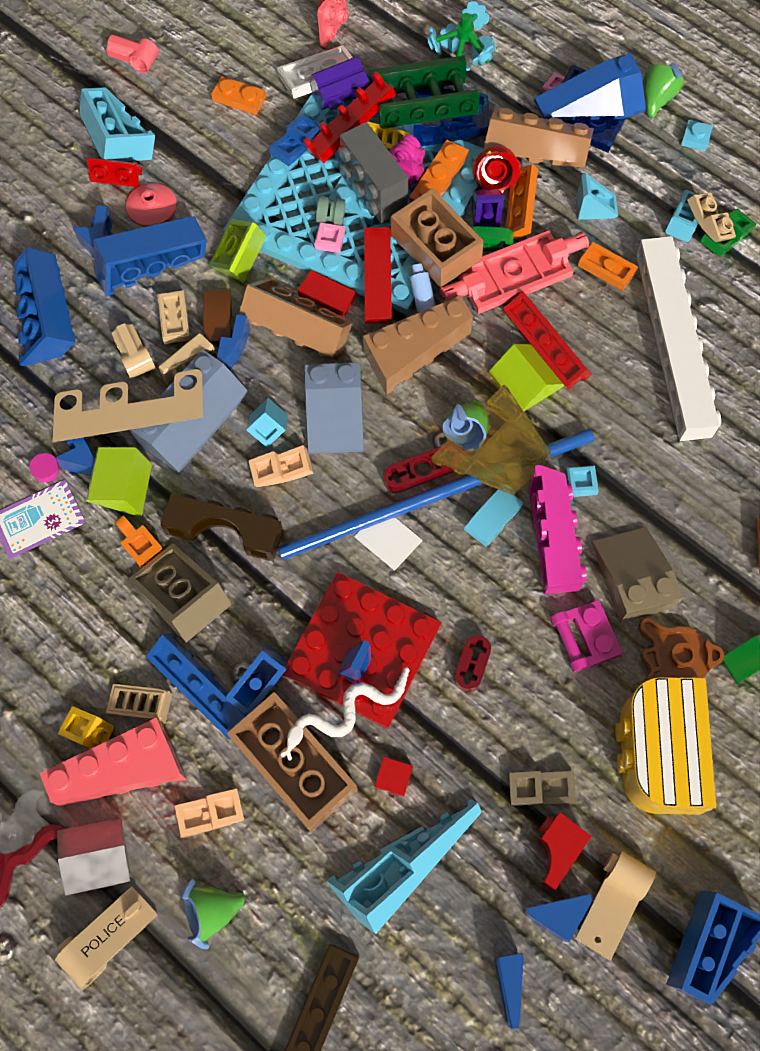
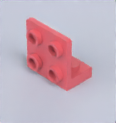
(330, 17)

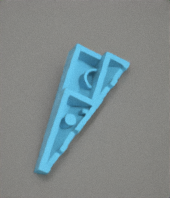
(383, 884)

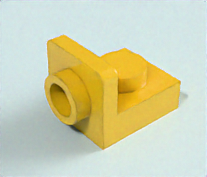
(85, 728)

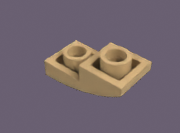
(716, 225)

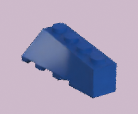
(42, 308)

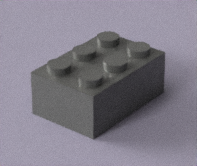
(373, 172)

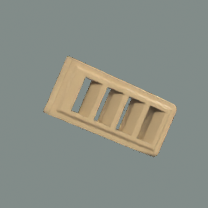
(182, 358)
(161, 710)

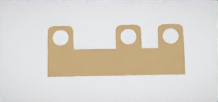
(124, 416)

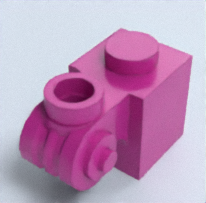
(409, 157)

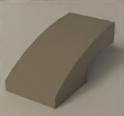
(542, 788)

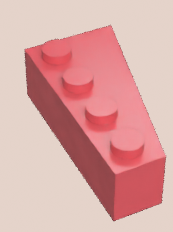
(121, 764)

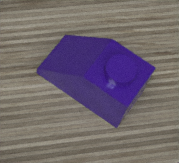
(487, 207)

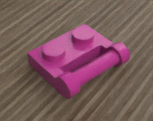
(595, 634)

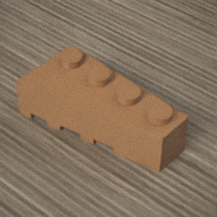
(415, 341)

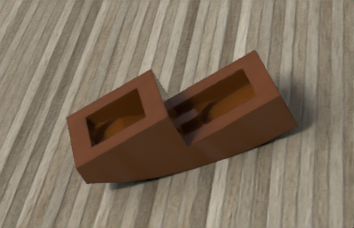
(217, 315)

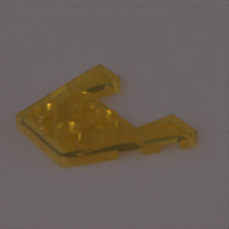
(507, 456)

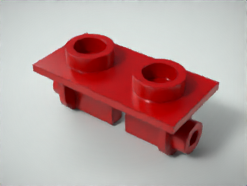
(114, 172)

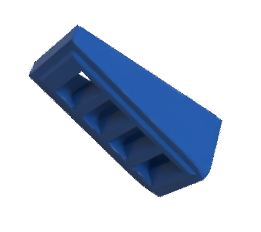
(356, 662)
(510, 975)

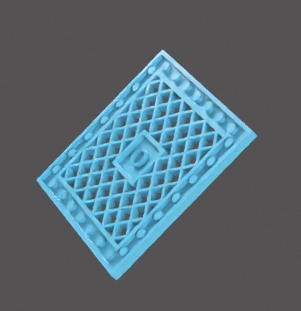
(337, 266)

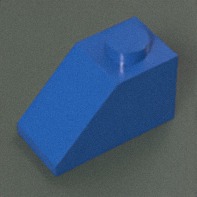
(257, 680)

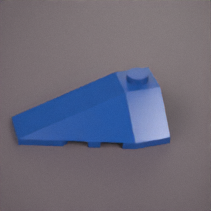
(604, 90)

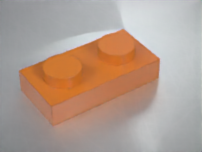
(238, 95)
(607, 266)

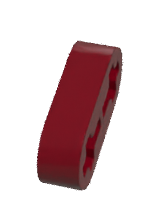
(479, 665)

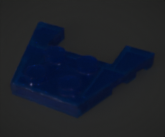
(453, 128)

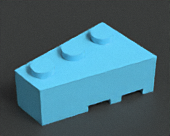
(113, 129)

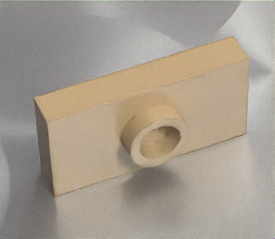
(174, 317)

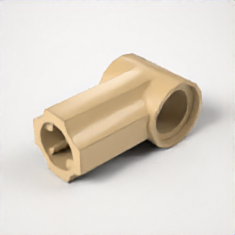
(134, 355)

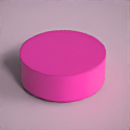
(44, 467)

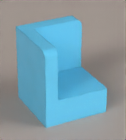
(267, 422)

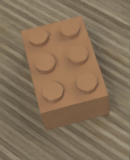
(436, 237)

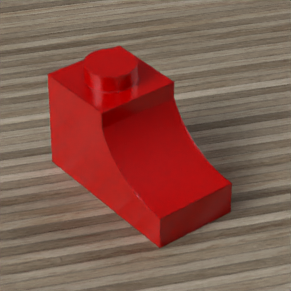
(563, 844)

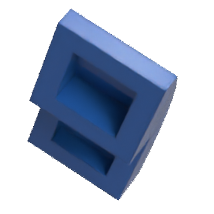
(290, 146)
(232, 348)

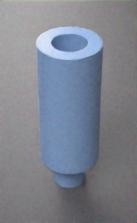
(421, 288)

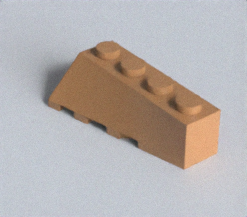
(539, 138)
(295, 318)

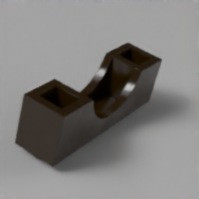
(188, 517)

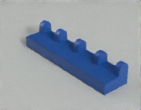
(194, 682)

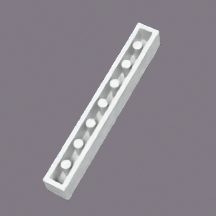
(677, 339)

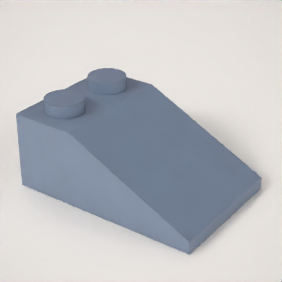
(334, 408)

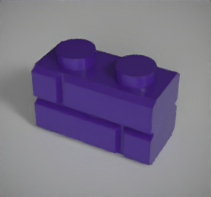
(338, 83)

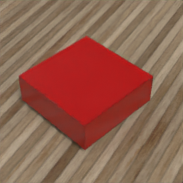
(393, 777)

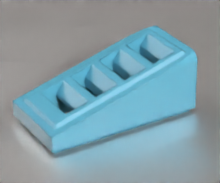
(683, 221)

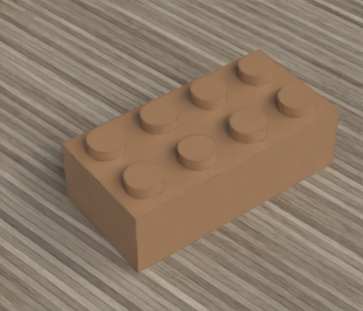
(307, 783)

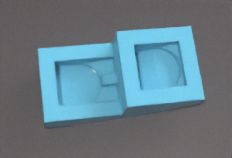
(493, 517)

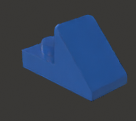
(100, 226)
(79, 458)

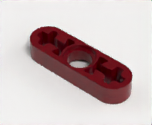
(417, 479)

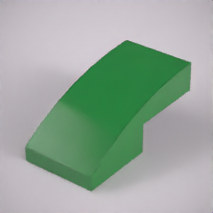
(742, 227)

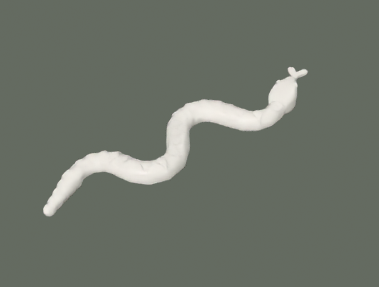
(296, 732)

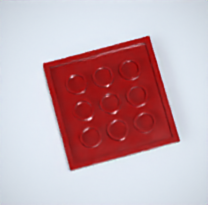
(343, 619)

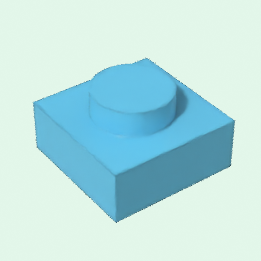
(697, 135)

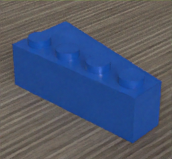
(146, 251)

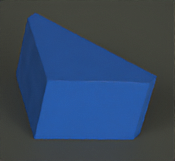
(560, 917)

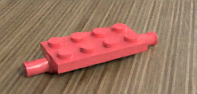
(516, 269)

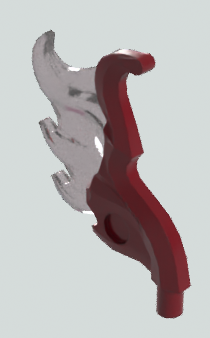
(22, 838)

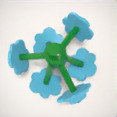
(455, 36)

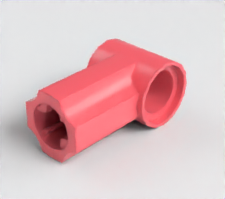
(138, 54)

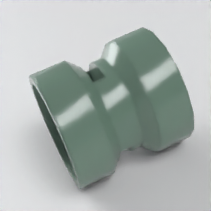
(337, 210)

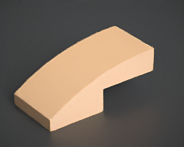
(280, 468)
(208, 813)

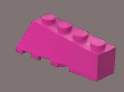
(555, 531)

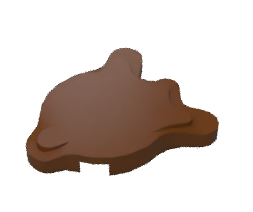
(677, 652)

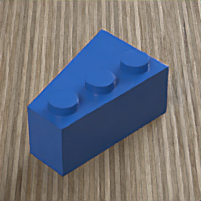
(713, 946)

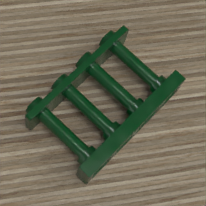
(429, 76)

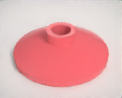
(157, 210)

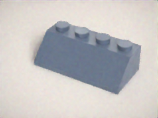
(180, 441)

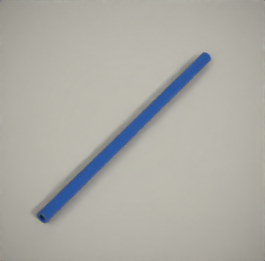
(412, 503)

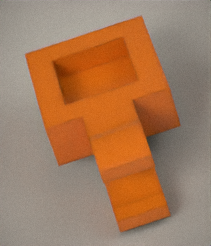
(138, 542)

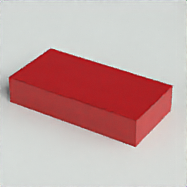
(327, 293)

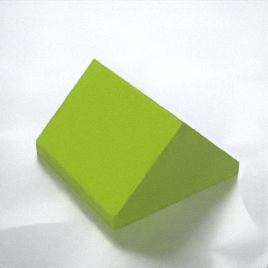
(238, 249)
(525, 375)
(120, 479)

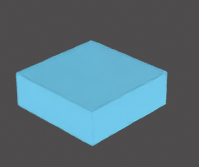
(582, 480)

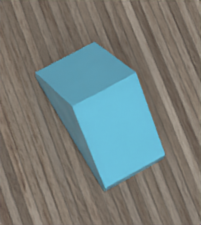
(595, 200)

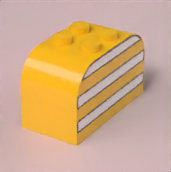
(667, 747)

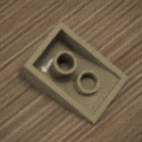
(637, 574)
(180, 591)

